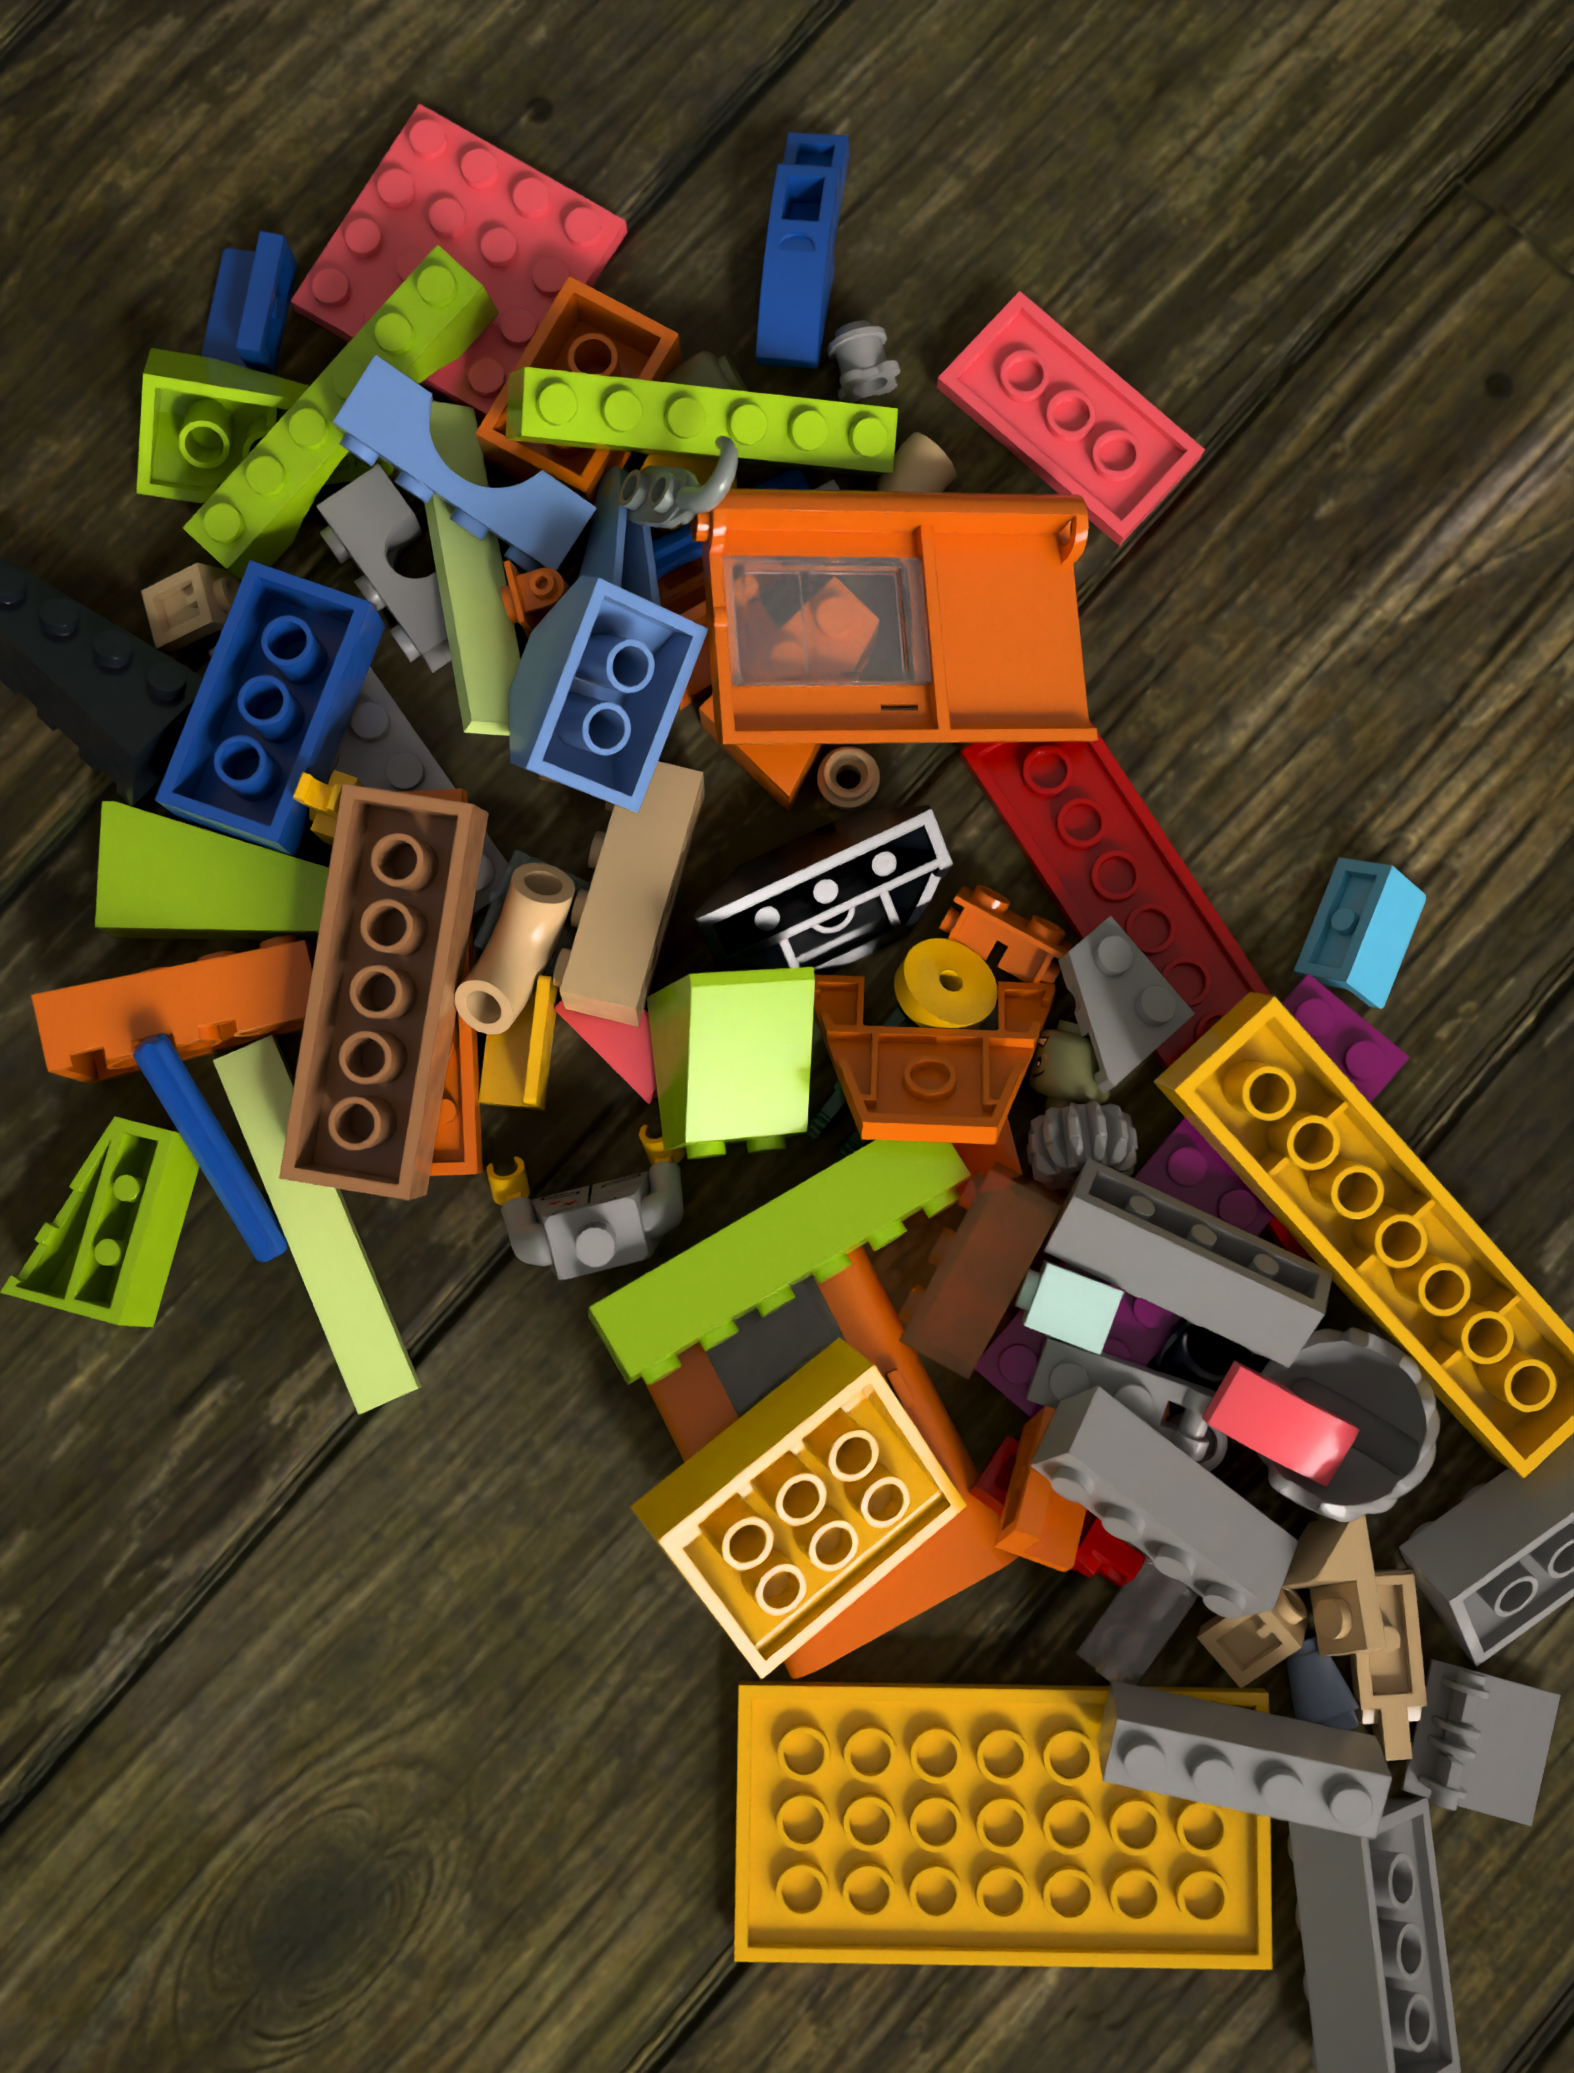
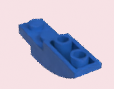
(800, 250)

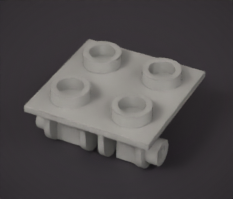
(1481, 1743)

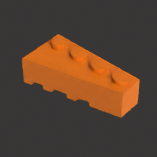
(198, 1005)

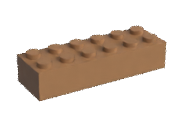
(384, 992)

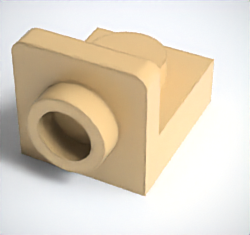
(189, 605)
(1256, 1641)

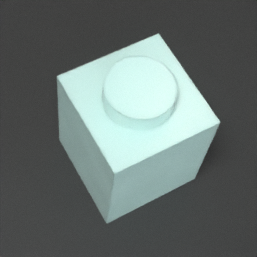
(1068, 1305)

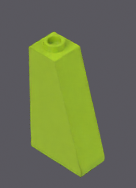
(199, 884)

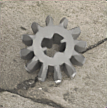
(1072, 1134)

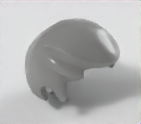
(1381, 1395)

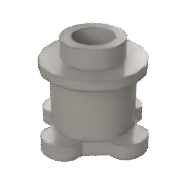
(862, 361)

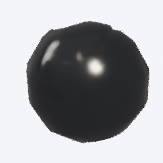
(1200, 1355)

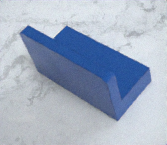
(251, 304)

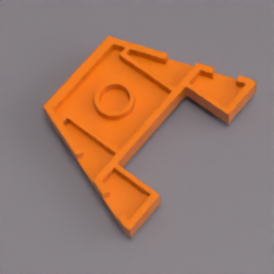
(930, 1079)

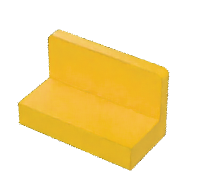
(520, 1058)

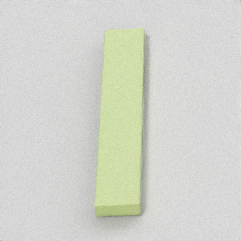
(470, 585)
(319, 1234)

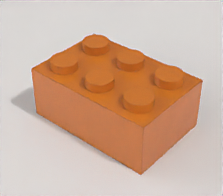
(587, 336)

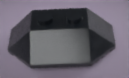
(828, 893)

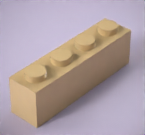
(630, 899)

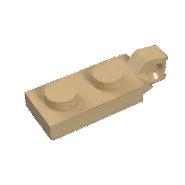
(1392, 1680)

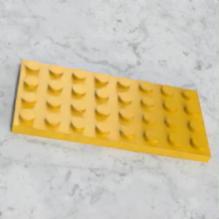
(979, 1835)

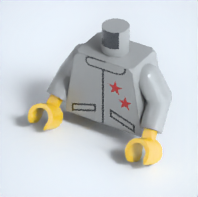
(596, 1223)

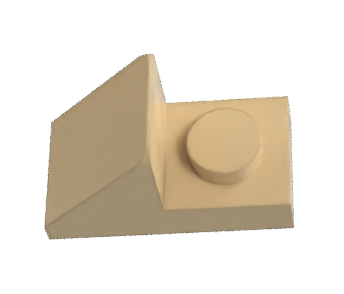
(1339, 1571)

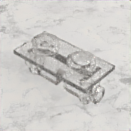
(1137, 1625)

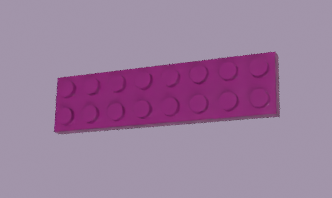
(1197, 1175)

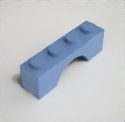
(391, 421)

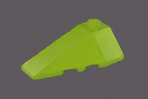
(206, 419)

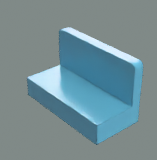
(1362, 929)

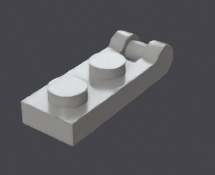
(1069, 1370)

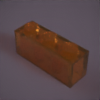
(978, 1267)

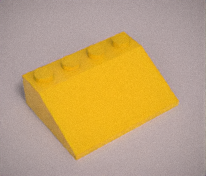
(800, 1505)

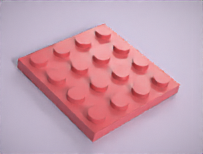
(490, 215)

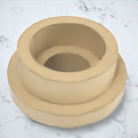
(848, 759)

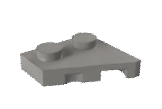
(1120, 1001)

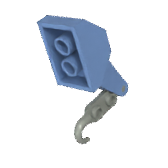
(607, 657)

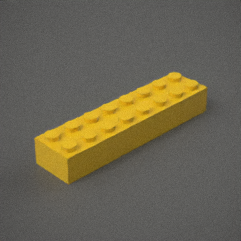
(1381, 1227)

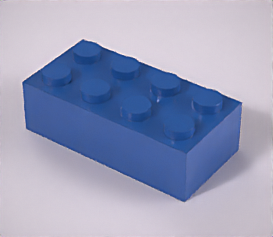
(271, 707)

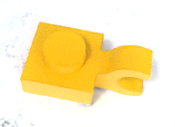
(323, 801)

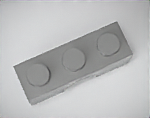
(373, 527)

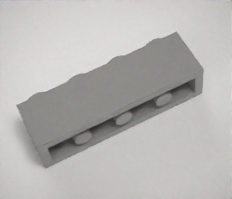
(1190, 1263)
(1164, 1504)
(1243, 1759)

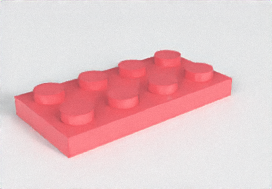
(1069, 417)

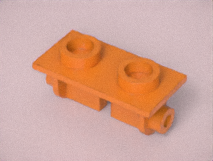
(531, 595)
(989, 920)

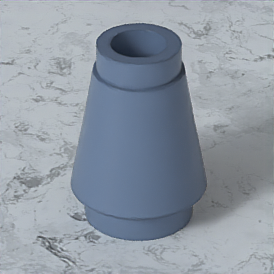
(1319, 1689)

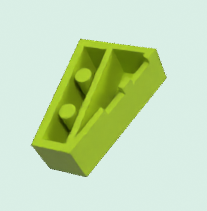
(117, 1229)

